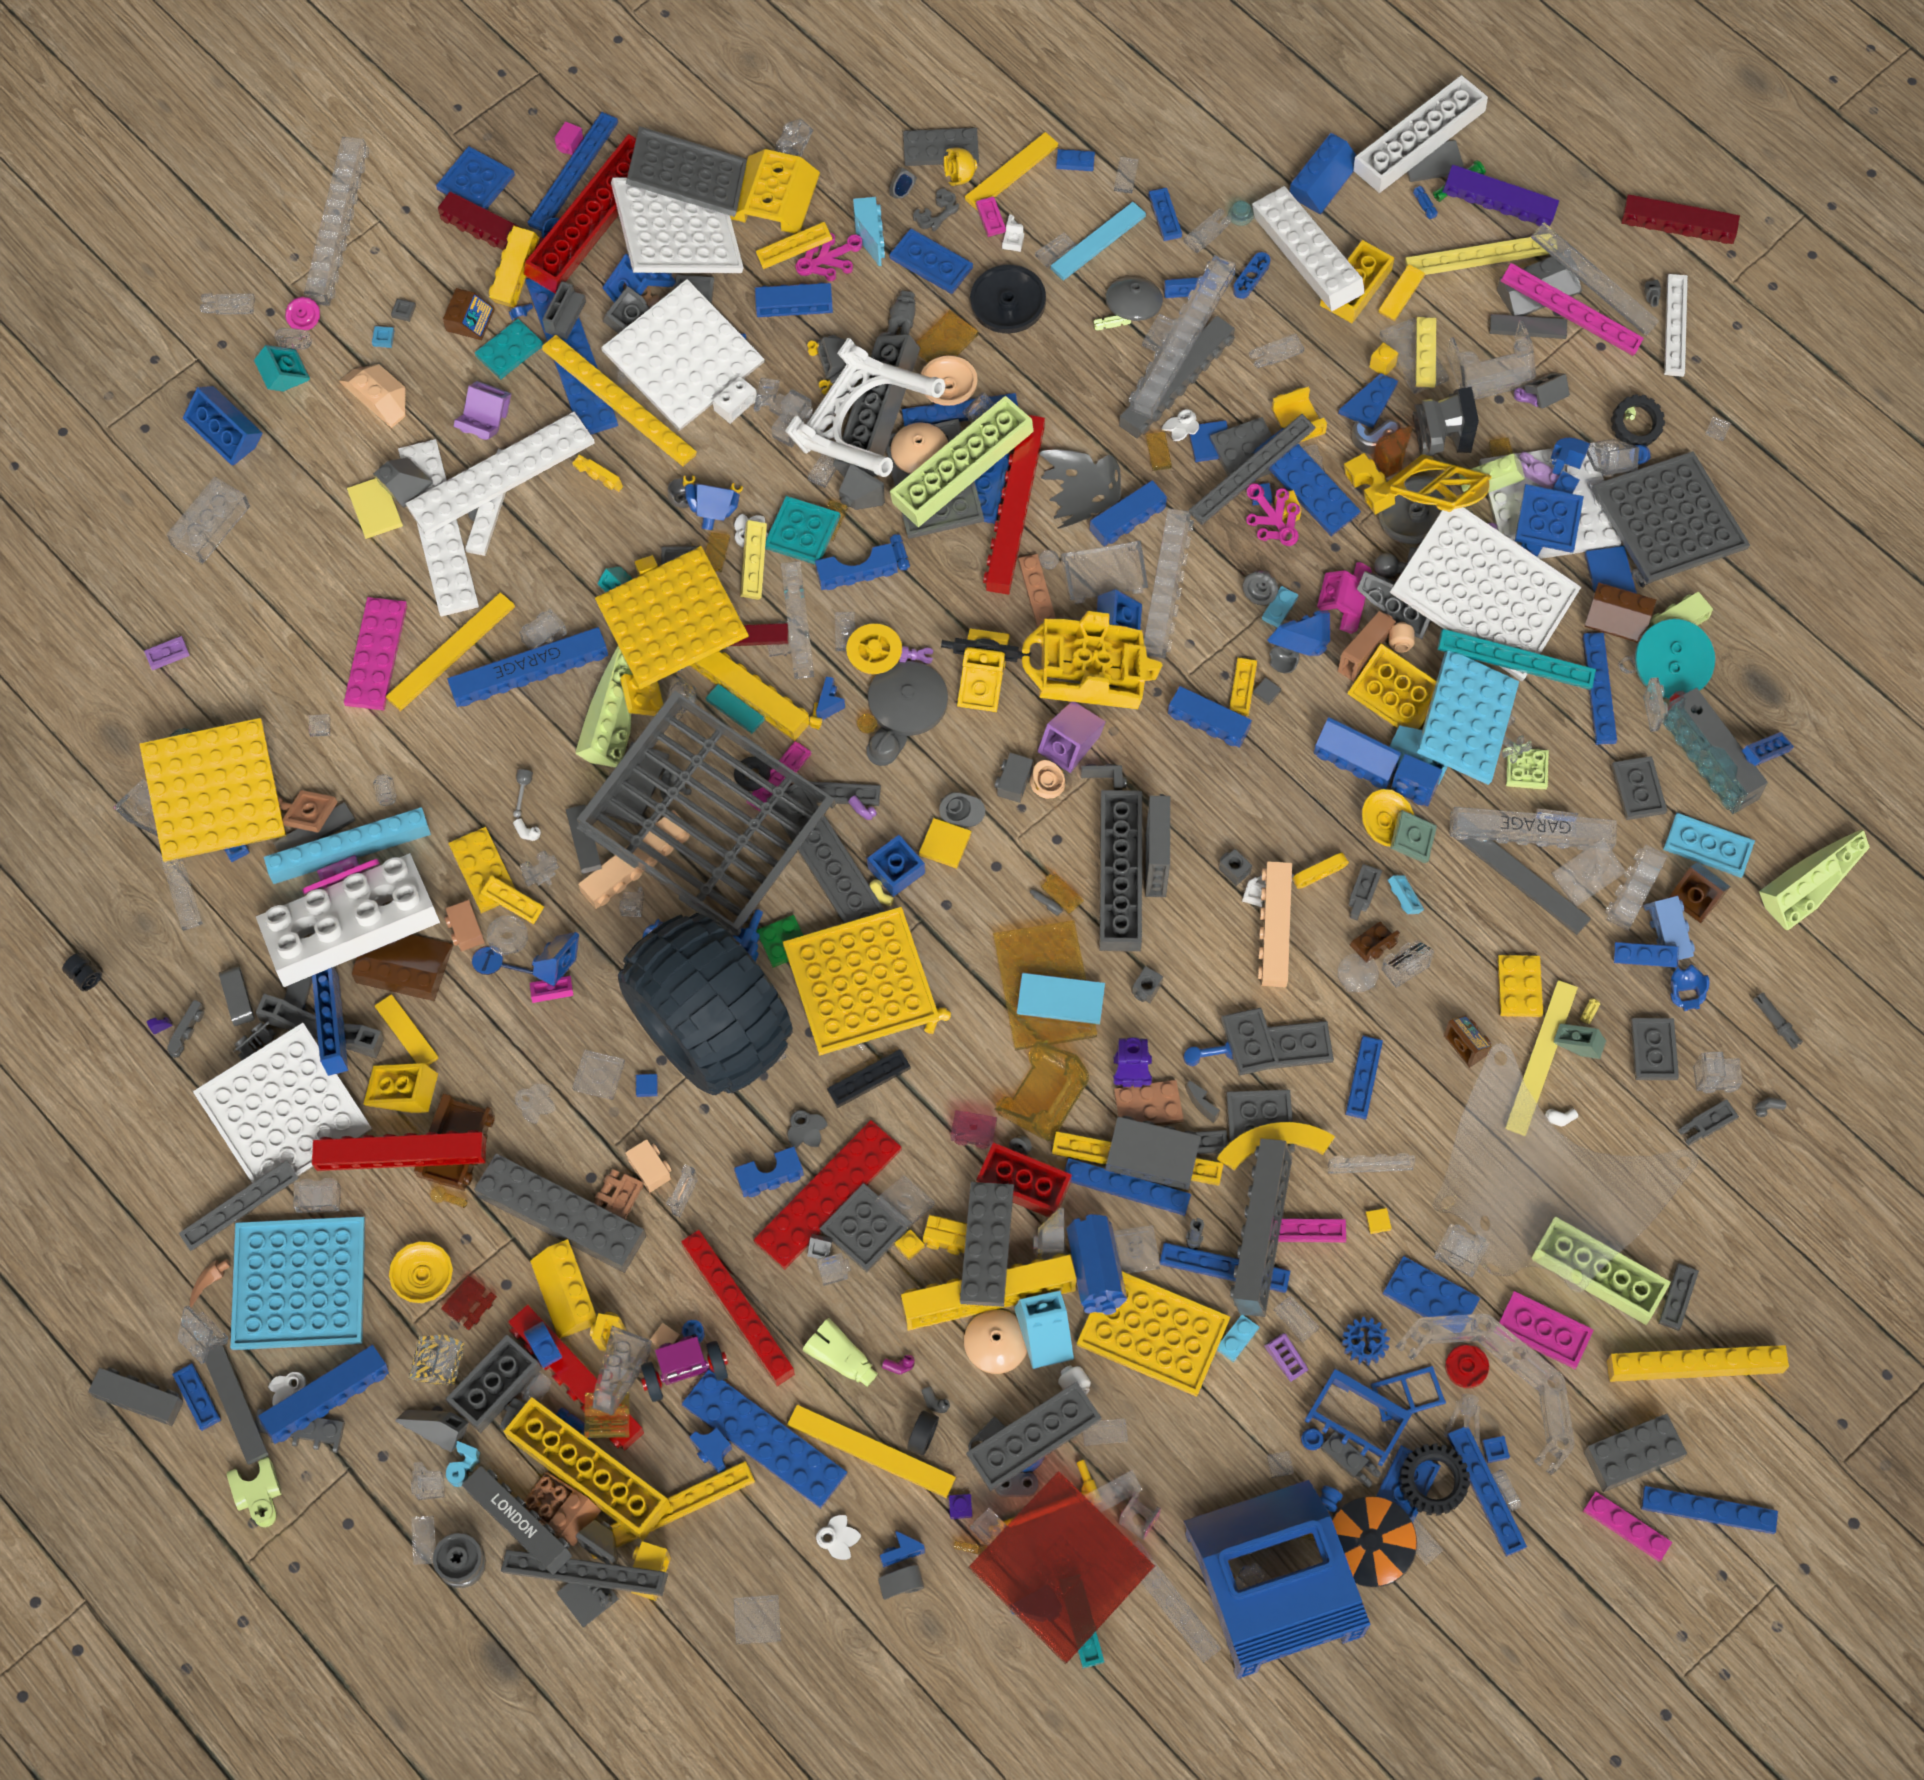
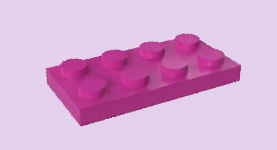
(1546, 1330)

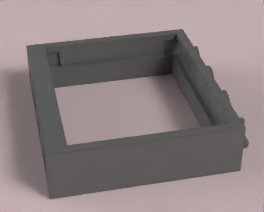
(1158, 846)

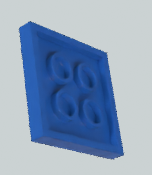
(476, 178)
(1549, 518)

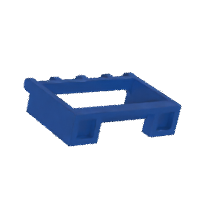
(1346, 1384)

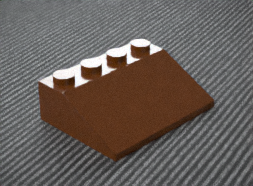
(405, 966)

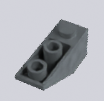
(437, 1426)

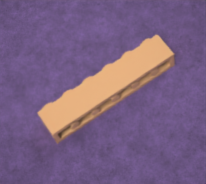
(616, 873)
(1276, 924)

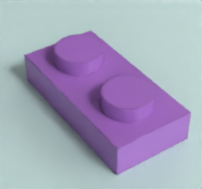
(166, 653)

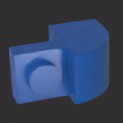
(1568, 452)
(542, 1344)

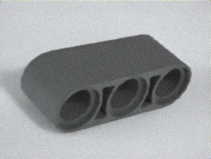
(236, 996)

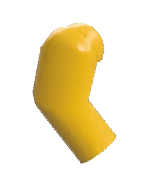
(944, 1015)

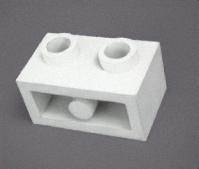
(734, 399)

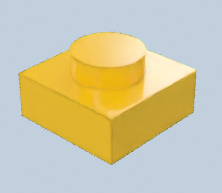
(909, 1245)

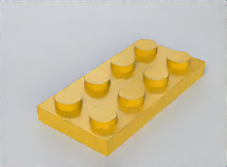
(478, 861)

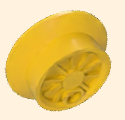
(874, 648)

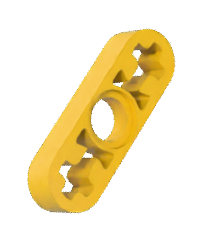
(1320, 870)

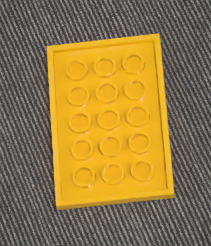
(1157, 1335)

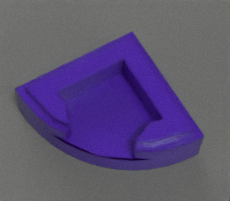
(159, 1025)

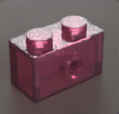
(973, 1129)

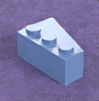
(1670, 925)

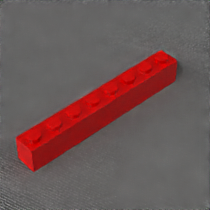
(399, 1151)
(738, 1308)
(569, 1371)

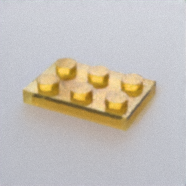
(946, 338)

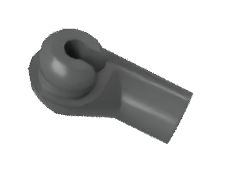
(1762, 1107)
(933, 1403)

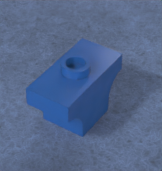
(712, 1448)

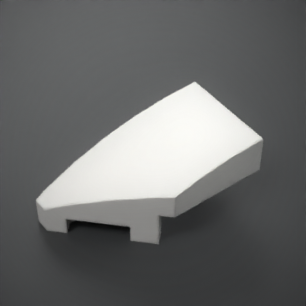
(1014, 235)

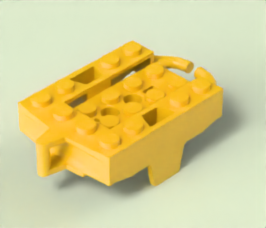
(1093, 642)

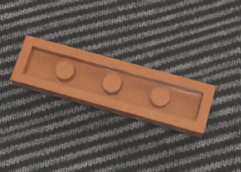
(1036, 588)

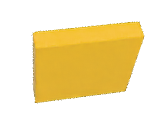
(945, 843)

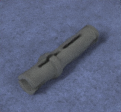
(1783, 1028)
(1194, 1235)

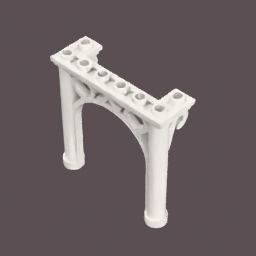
(838, 401)

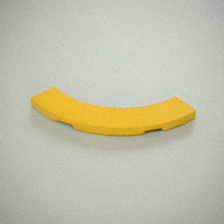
(1291, 1132)

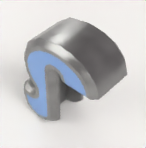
(1367, 442)

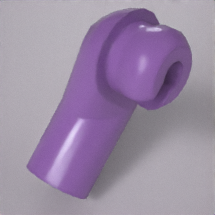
(1521, 396)
(861, 810)

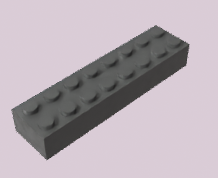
(878, 408)
(1120, 870)
(560, 1213)
(1262, 1227)

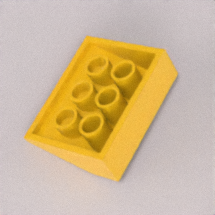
(1394, 689)

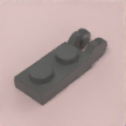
(185, 1029)
(1710, 1121)
(1349, 1459)

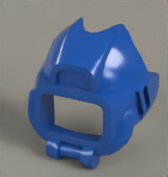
(1688, 980)

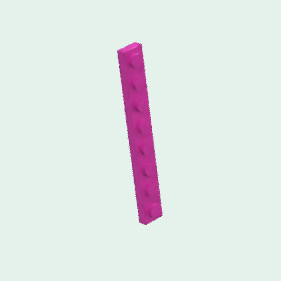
(1572, 309)

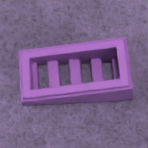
(1270, 1347)

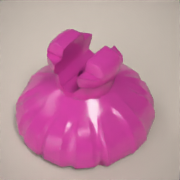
(306, 317)

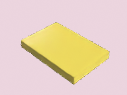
(374, 508)

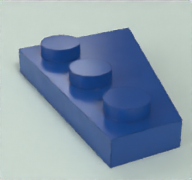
(1370, 401)

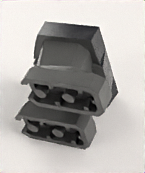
(1449, 417)

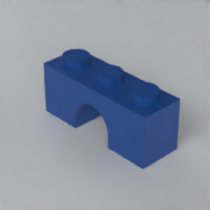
(753, 1181)

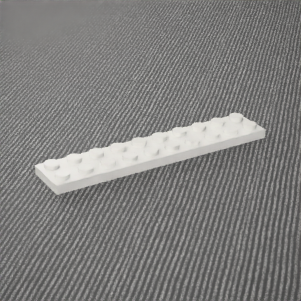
(499, 473)
(443, 547)

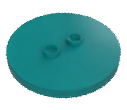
(1675, 654)

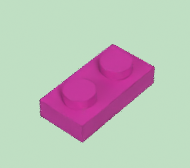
(990, 216)
(543, 991)

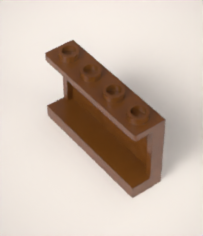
(458, 1117)

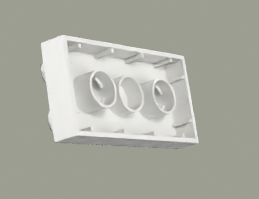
(346, 919)

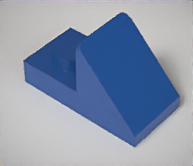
(828, 702)
(908, 1549)

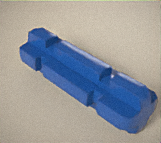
(1425, 202)
(900, 552)
(571, 1420)

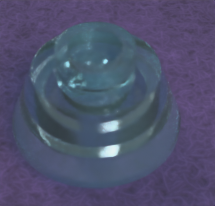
(1241, 213)

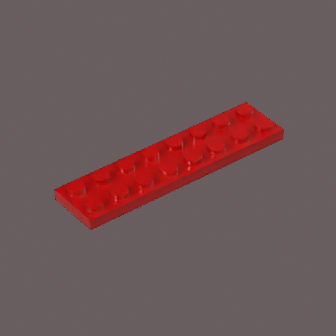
(854, 1165)

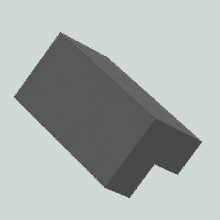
(563, 311)

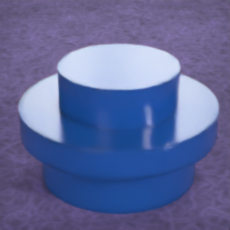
(1312, 1439)

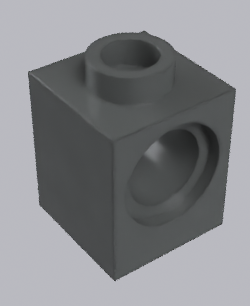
(1238, 874)
(1147, 977)

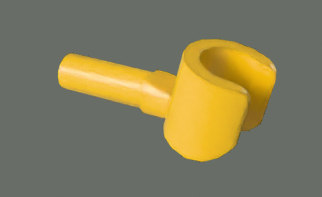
(815, 722)

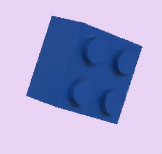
(1416, 780)
(896, 865)

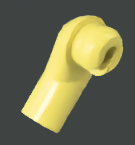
(883, 898)

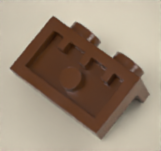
(1374, 942)

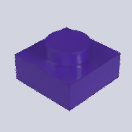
(960, 1506)

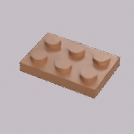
(1151, 1103)

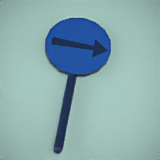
(488, 962)

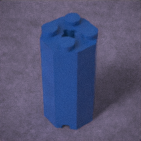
(1096, 1264)

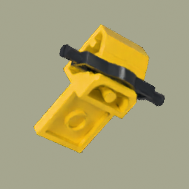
(983, 667)

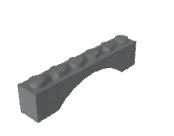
(287, 1016)

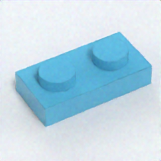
(1280, 607)
(1405, 894)
(1237, 1338)

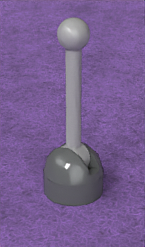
(524, 778)

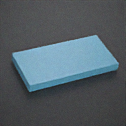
(1709, 845)
(1061, 998)

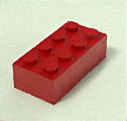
(1035, 1183)

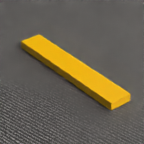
(1013, 169)

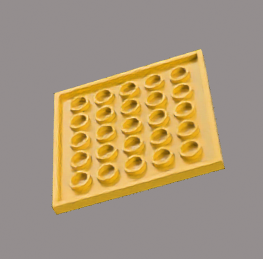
(671, 617)
(212, 789)
(860, 981)

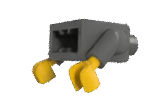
(831, 361)

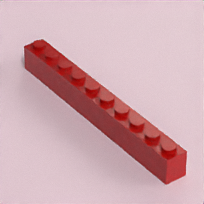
(1013, 510)

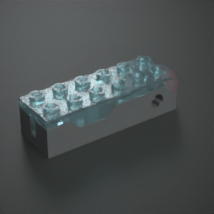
(1713, 750)

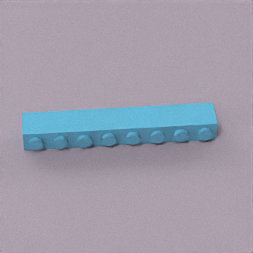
(357, 842)

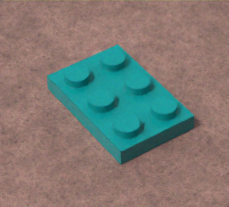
(509, 349)

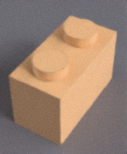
(648, 1165)

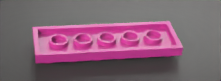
(375, 653)

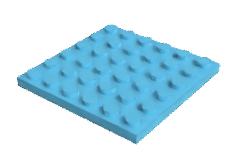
(298, 1283)

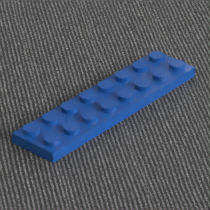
(765, 1439)

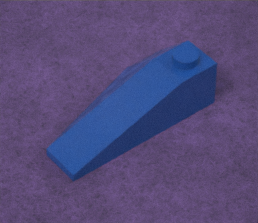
(1306, 636)

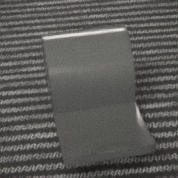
(901, 1581)

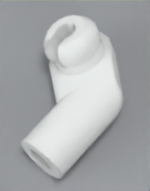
(526, 833)
(1559, 1118)

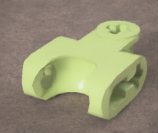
(257, 1493)

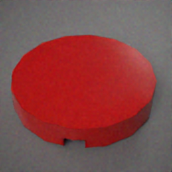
(1467, 1366)

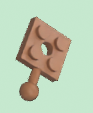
(306, 802)

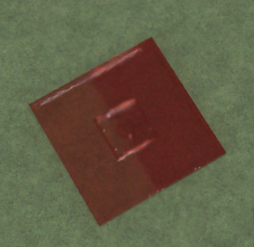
(1061, 1567)

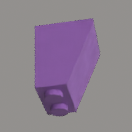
(1070, 736)

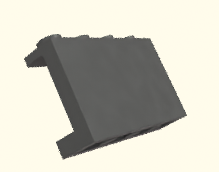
(1153, 1152)

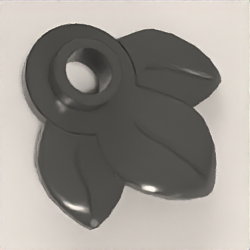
(808, 1131)

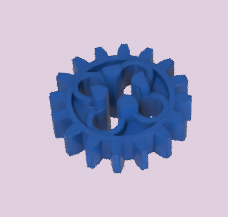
(1356, 1333)

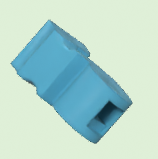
(457, 1471)

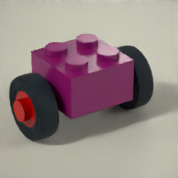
(682, 1362)

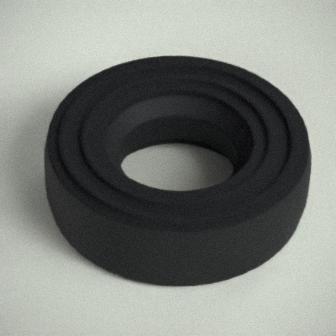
(749, 784)

